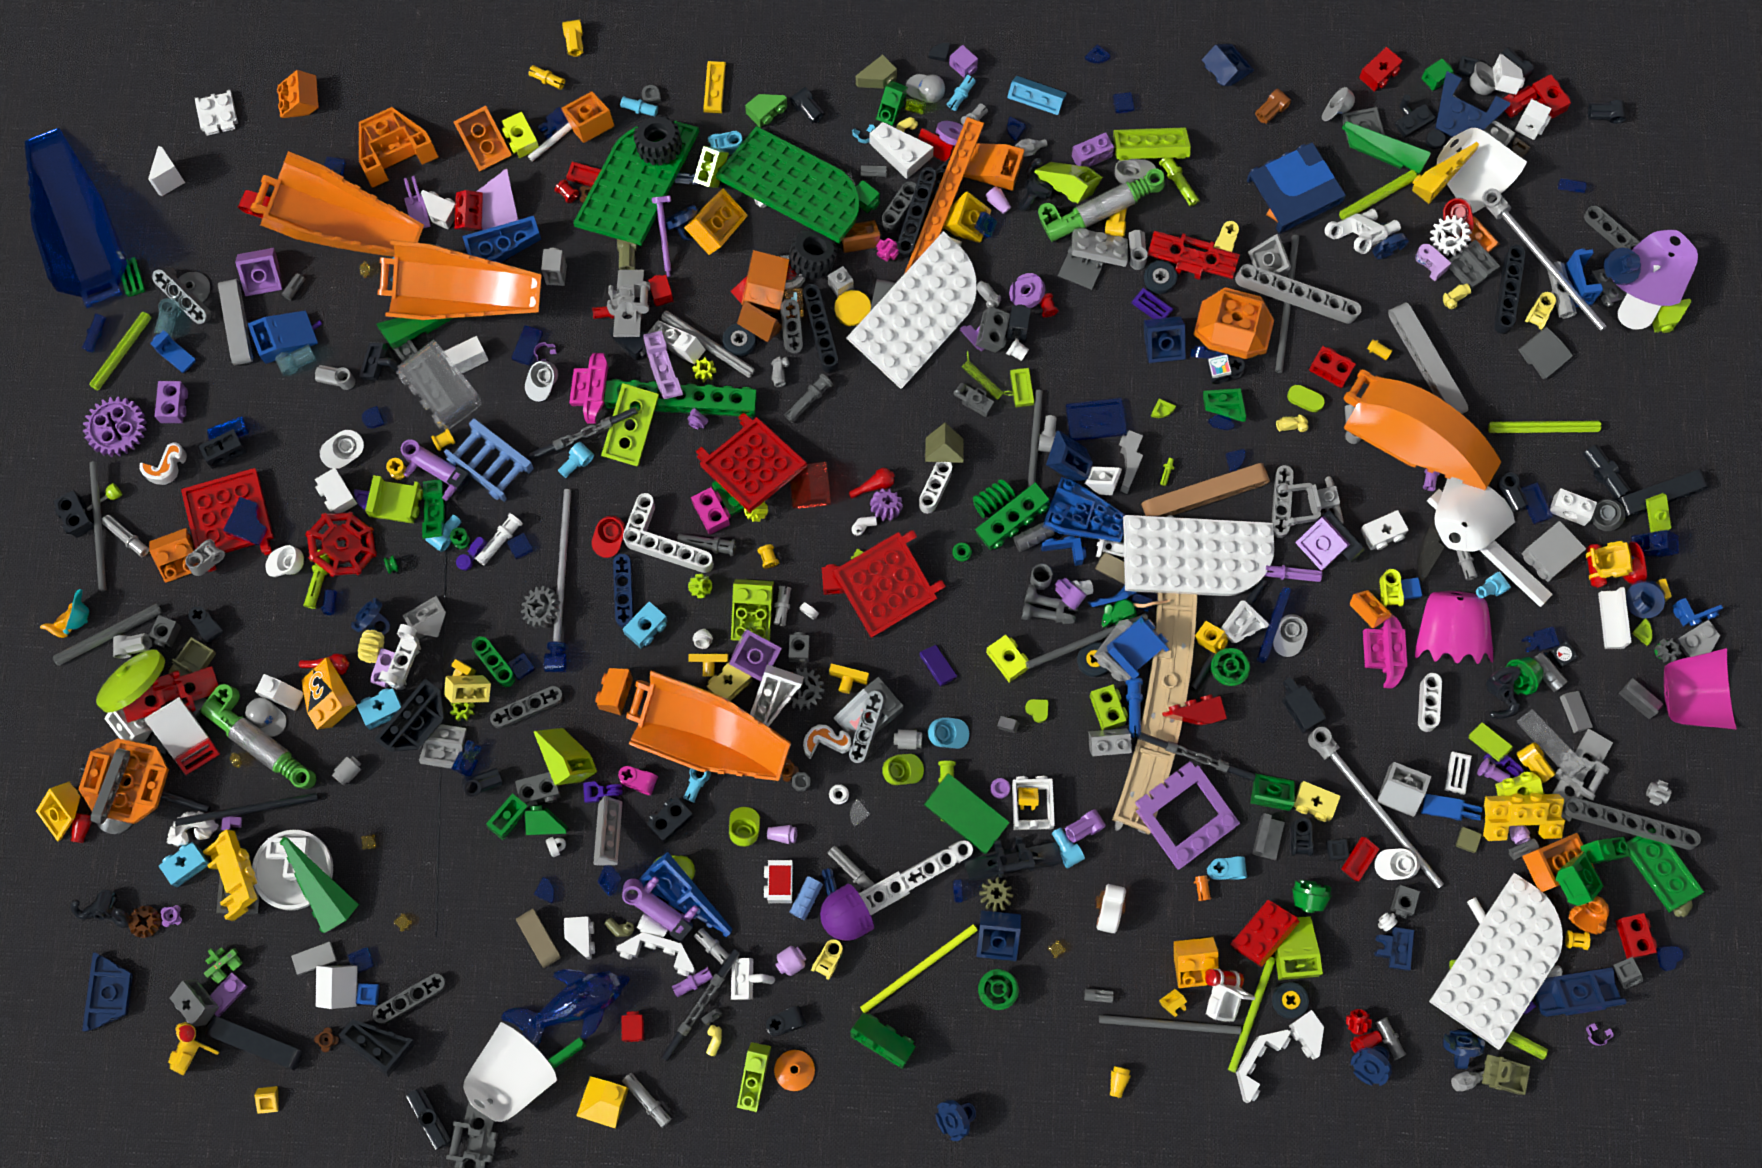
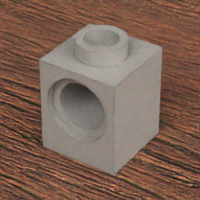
(840, 281)

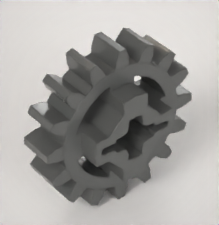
(540, 607)
(810, 690)

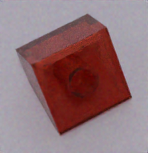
(811, 486)

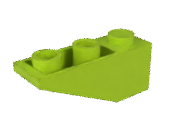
(753, 1076)

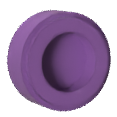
(1000, 788)

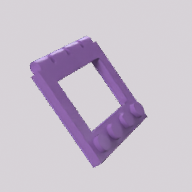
(1201, 839)

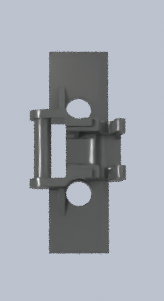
(481, 1142)

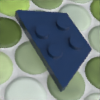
(107, 993)

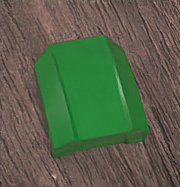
(1579, 880)

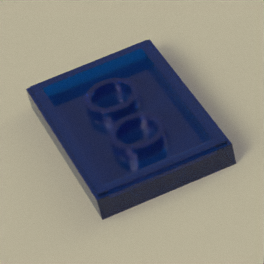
(1096, 419)

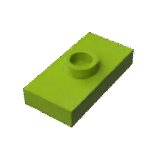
(1658, 513)

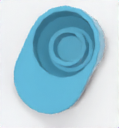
(948, 733)

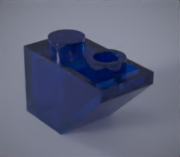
(1657, 543)

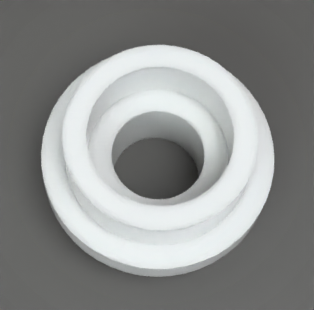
(839, 788)
(1387, 921)

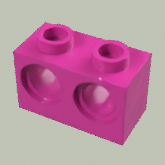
(706, 512)

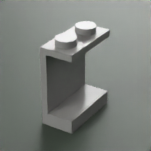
(1553, 551)
(1106, 660)

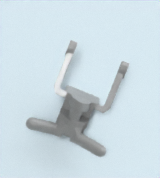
(1318, 500)

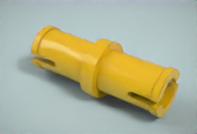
(546, 77)

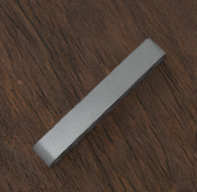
(1306, 291)
(1426, 356)

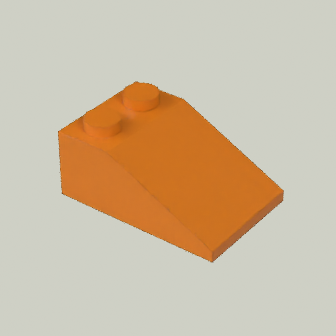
(482, 138)
(766, 281)
(1548, 860)

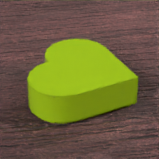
(1037, 709)

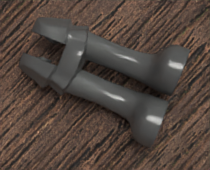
(1030, 611)

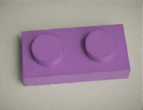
(227, 993)

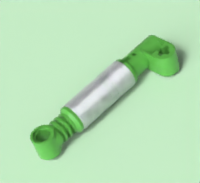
(1099, 207)
(252, 738)

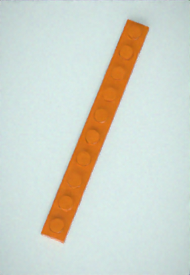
(948, 187)

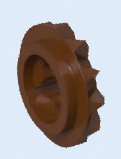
(153, 921)

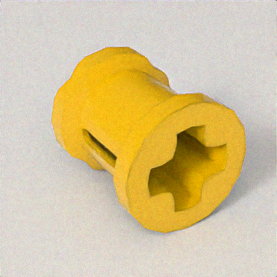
(443, 439)
(391, 467)
(768, 556)
(1577, 940)

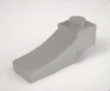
(1132, 459)

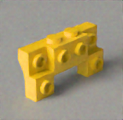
(1523, 810)
(235, 873)

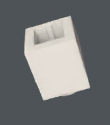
(439, 209)
(578, 934)
(1309, 1032)

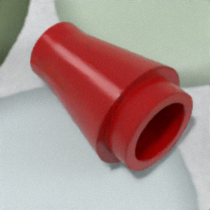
(80, 827)
(1366, 1041)

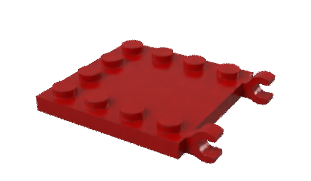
(752, 463)
(211, 504)
(886, 583)

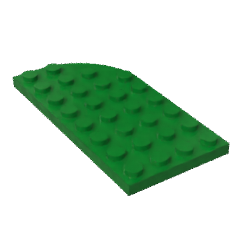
(793, 183)
(624, 189)

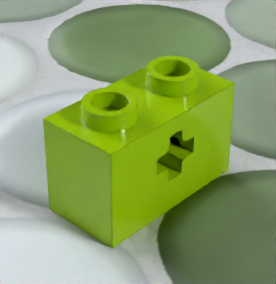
(709, 164)

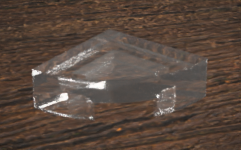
(858, 813)

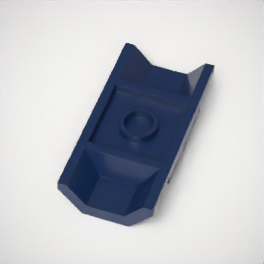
(1578, 993)

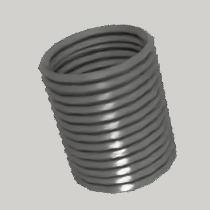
(1041, 568)

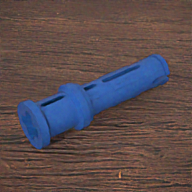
(1134, 698)

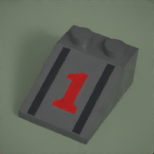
(850, 715)

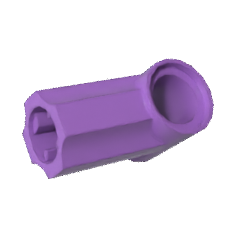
(1070, 593)
(1088, 824)

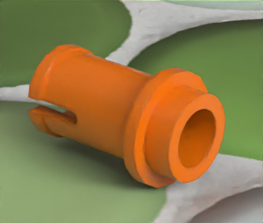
(1202, 888)

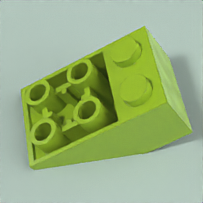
(1072, 180)
(752, 608)
(564, 756)
(1299, 953)

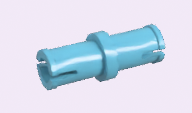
(961, 92)
(639, 106)

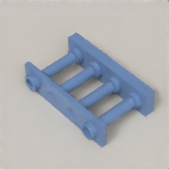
(492, 442)

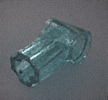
(166, 320)
(290, 361)

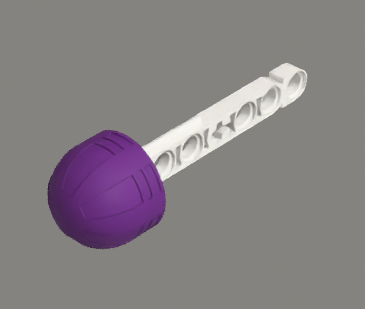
(848, 913)

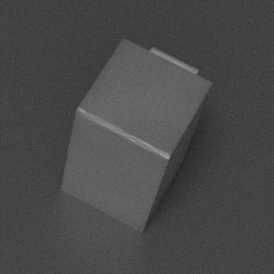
(1008, 724)

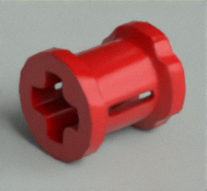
(566, 191)
(1048, 306)

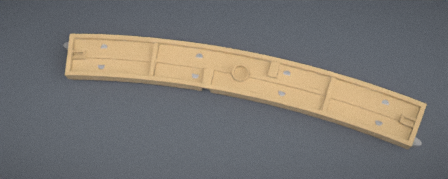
(1166, 688)

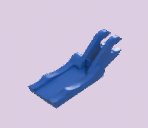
(1120, 596)
(1449, 808)

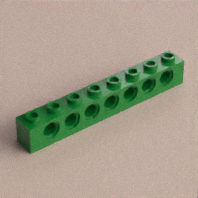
(691, 391)

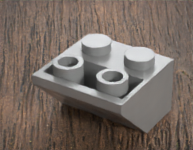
(1403, 789)

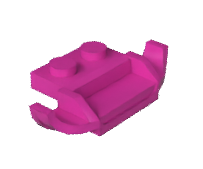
(589, 387)
(1386, 650)

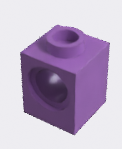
(963, 61)

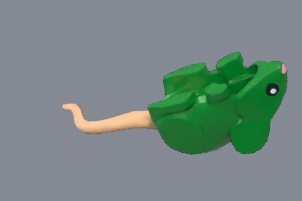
(1123, 610)

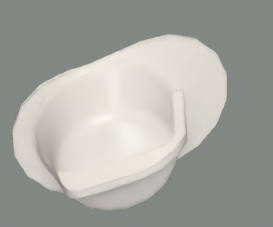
(341, 449)

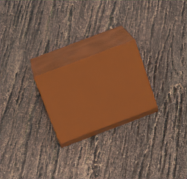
(861, 237)
(758, 322)

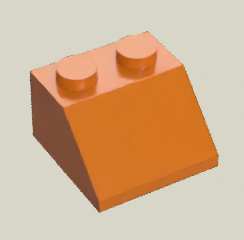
(588, 117)
(614, 691)

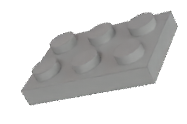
(1100, 247)

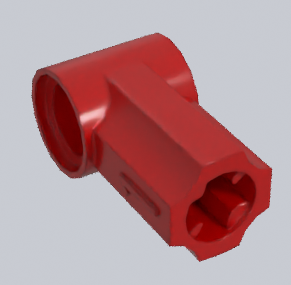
(1520, 100)

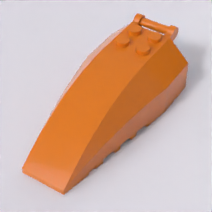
(330, 211)
(454, 284)

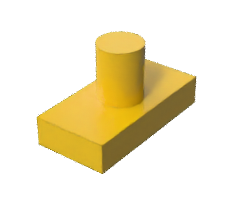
(708, 661)
(848, 677)

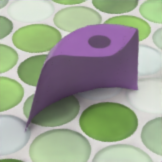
(1669, 282)

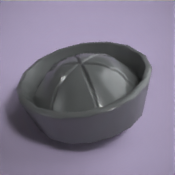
(1608, 515)

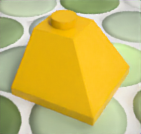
(964, 216)
(59, 808)
(602, 1102)

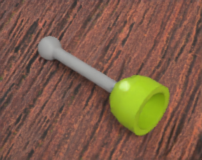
(112, 493)

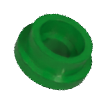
(961, 546)

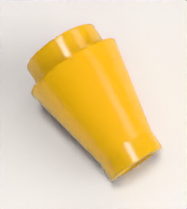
(1119, 1080)

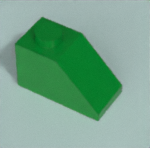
(507, 817)
(543, 821)

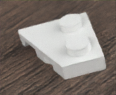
(1243, 622)

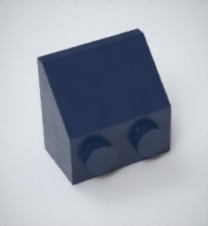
(1227, 64)
(1164, 339)
(998, 935)

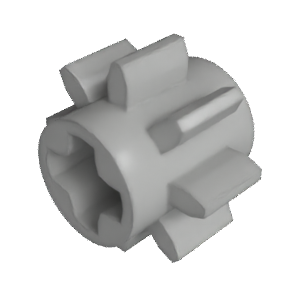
(1658, 792)

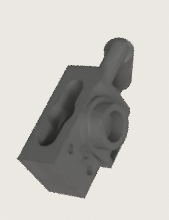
(974, 399)

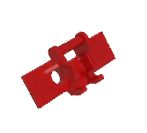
(1192, 259)
(170, 688)

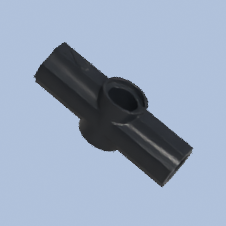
(1606, 472)
(422, 1106)

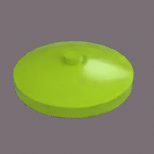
(130, 681)

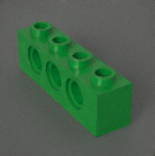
(1016, 506)

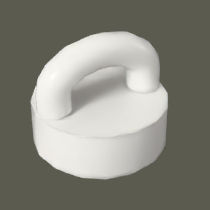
(554, 850)

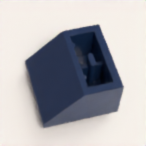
(1069, 458)

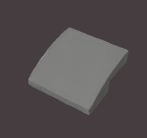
(443, 746)

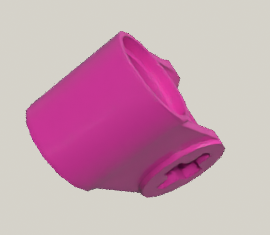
(641, 780)

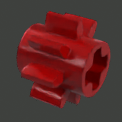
(1358, 1021)

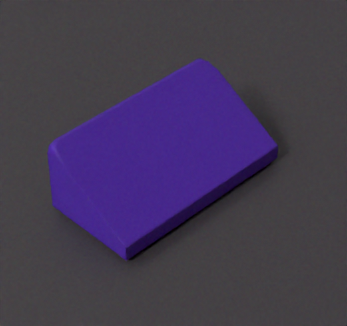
(937, 665)

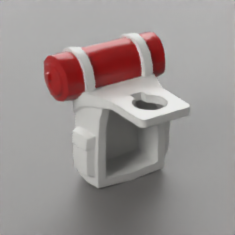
(1225, 994)

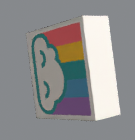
(1219, 366)

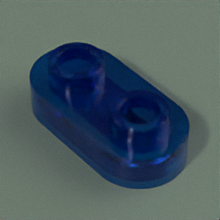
(1201, 352)

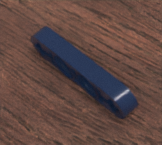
(622, 590)

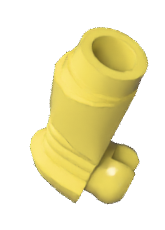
(1455, 295)
(1292, 423)

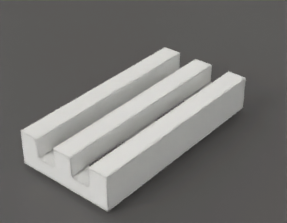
(1454, 788)

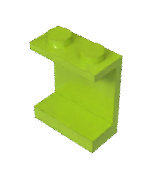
(393, 500)

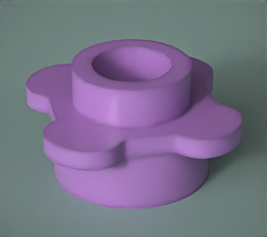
(166, 912)

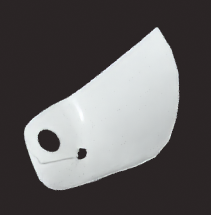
(1487, 168)
(1481, 509)
(508, 1073)

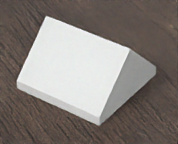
(164, 174)
(336, 986)

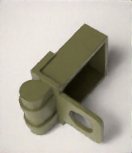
(192, 658)
(1505, 1075)

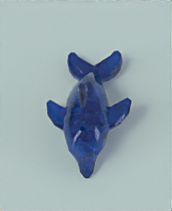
(582, 999)

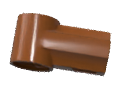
(1275, 103)

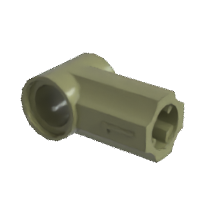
(626, 255)

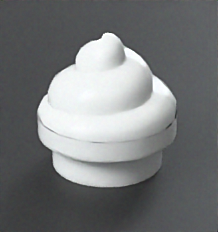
(702, 639)

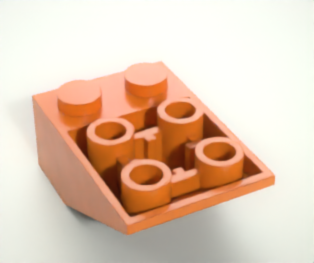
(995, 164)

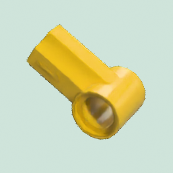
(573, 33)
(1116, 224)
(1533, 757)

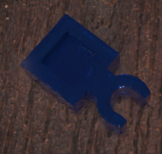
(555, 121)
(1543, 639)
(465, 760)

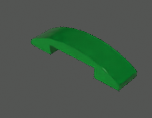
(433, 509)

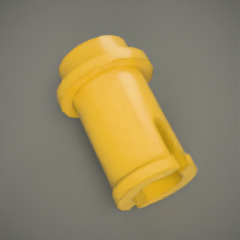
(1379, 349)

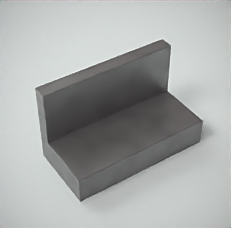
(1641, 698)
(1268, 837)

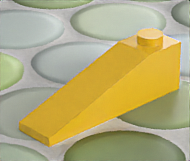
(1436, 178)

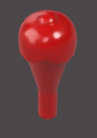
(881, 479)
(338, 660)

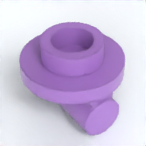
(696, 419)

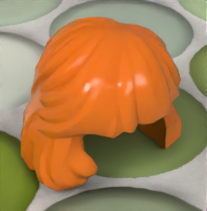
(1591, 916)

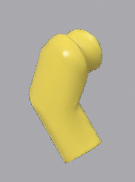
(907, 123)
(715, 1043)

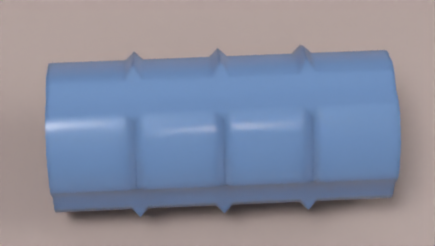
(806, 898)

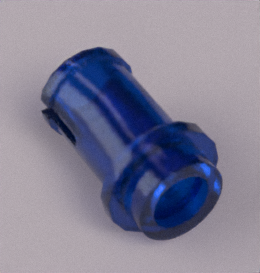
(329, 602)

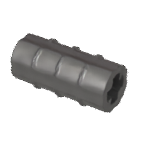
(1032, 537)
(1550, 673)

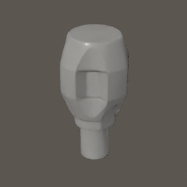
(1031, 146)
(1466, 1080)

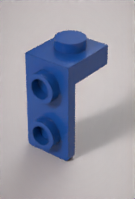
(172, 352)
(1078, 551)
(1686, 616)

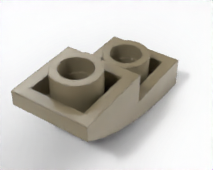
(1111, 567)

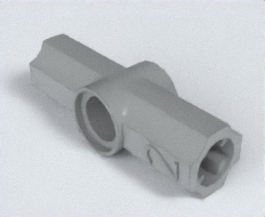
(1564, 301)

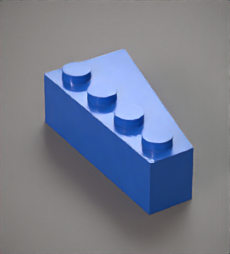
(503, 240)

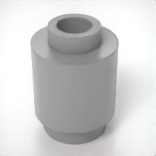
(908, 739)
(347, 770)

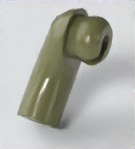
(1683, 910)
(619, 930)

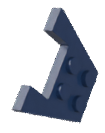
(1458, 116)

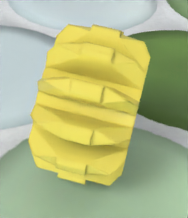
(370, 645)

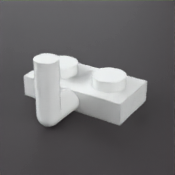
(743, 979)

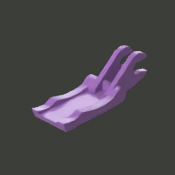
(416, 205)

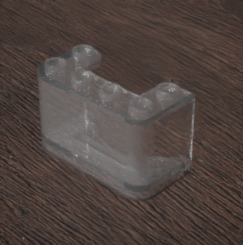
(439, 385)

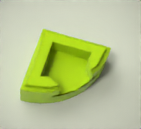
(1162, 409)
(1644, 632)

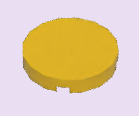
(852, 307)

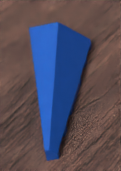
(682, 893)

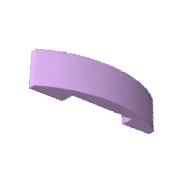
(661, 365)

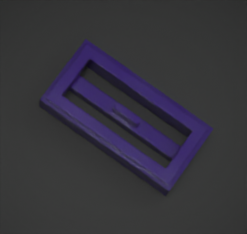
(1146, 310)

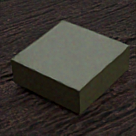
(1468, 840)

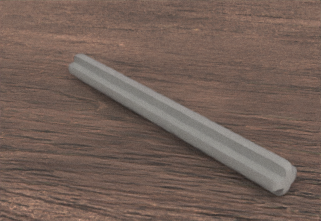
(709, 345)

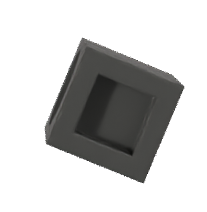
(164, 624)
(799, 655)
(1410, 895)
(1628, 973)

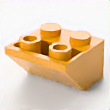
(1193, 959)

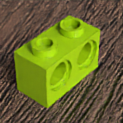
(1104, 708)

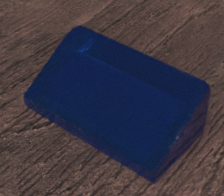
(237, 424)

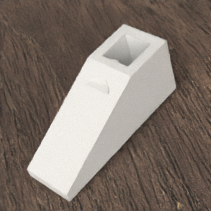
(680, 342)

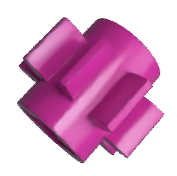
(887, 249)

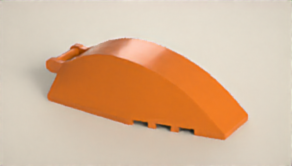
(1420, 430)
(704, 731)

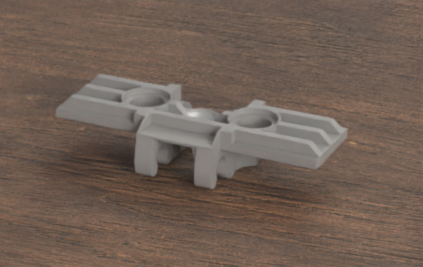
(622, 303)
(1596, 747)

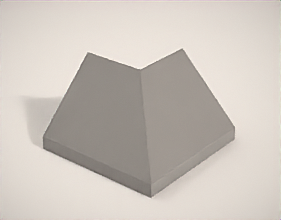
(426, 618)

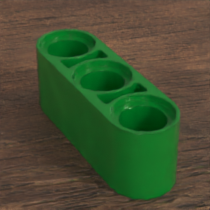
(489, 654)

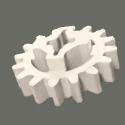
(1447, 242)

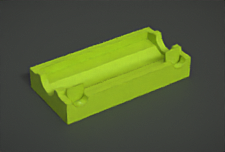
(1151, 143)

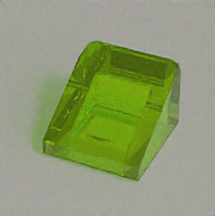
(915, 105)

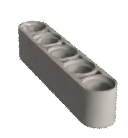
(235, 322)

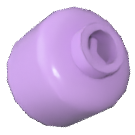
(790, 960)

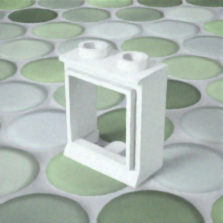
(1041, 783)

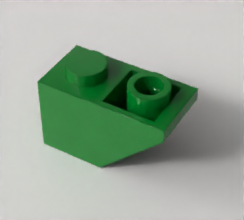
(891, 102)
(1606, 850)

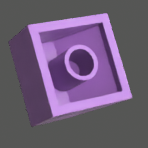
(259, 271)
(754, 654)

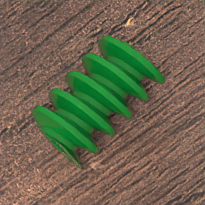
(992, 497)

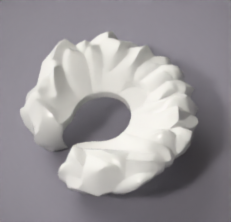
(178, 836)

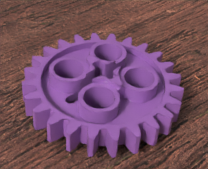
(98, 434)

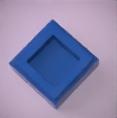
(1411, 588)
(367, 994)

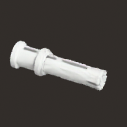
(504, 532)

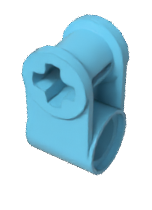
(725, 141)
(1231, 868)

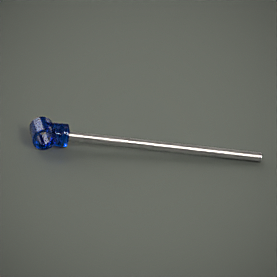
(556, 660)

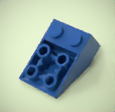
(281, 334)

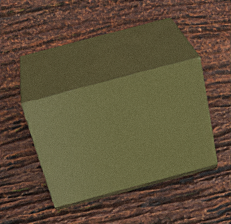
(944, 445)

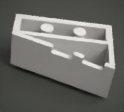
(900, 149)
(774, 692)

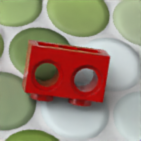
(468, 210)
(1329, 371)
(1631, 937)

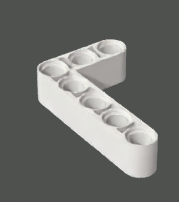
(660, 542)

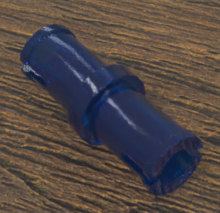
(94, 333)

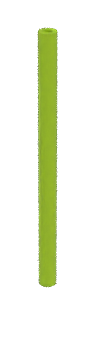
(1251, 1015)

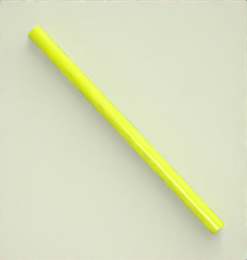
(918, 969)

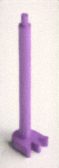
(659, 200)

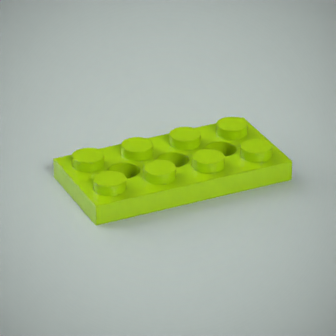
(637, 436)

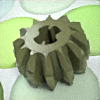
(1001, 890)

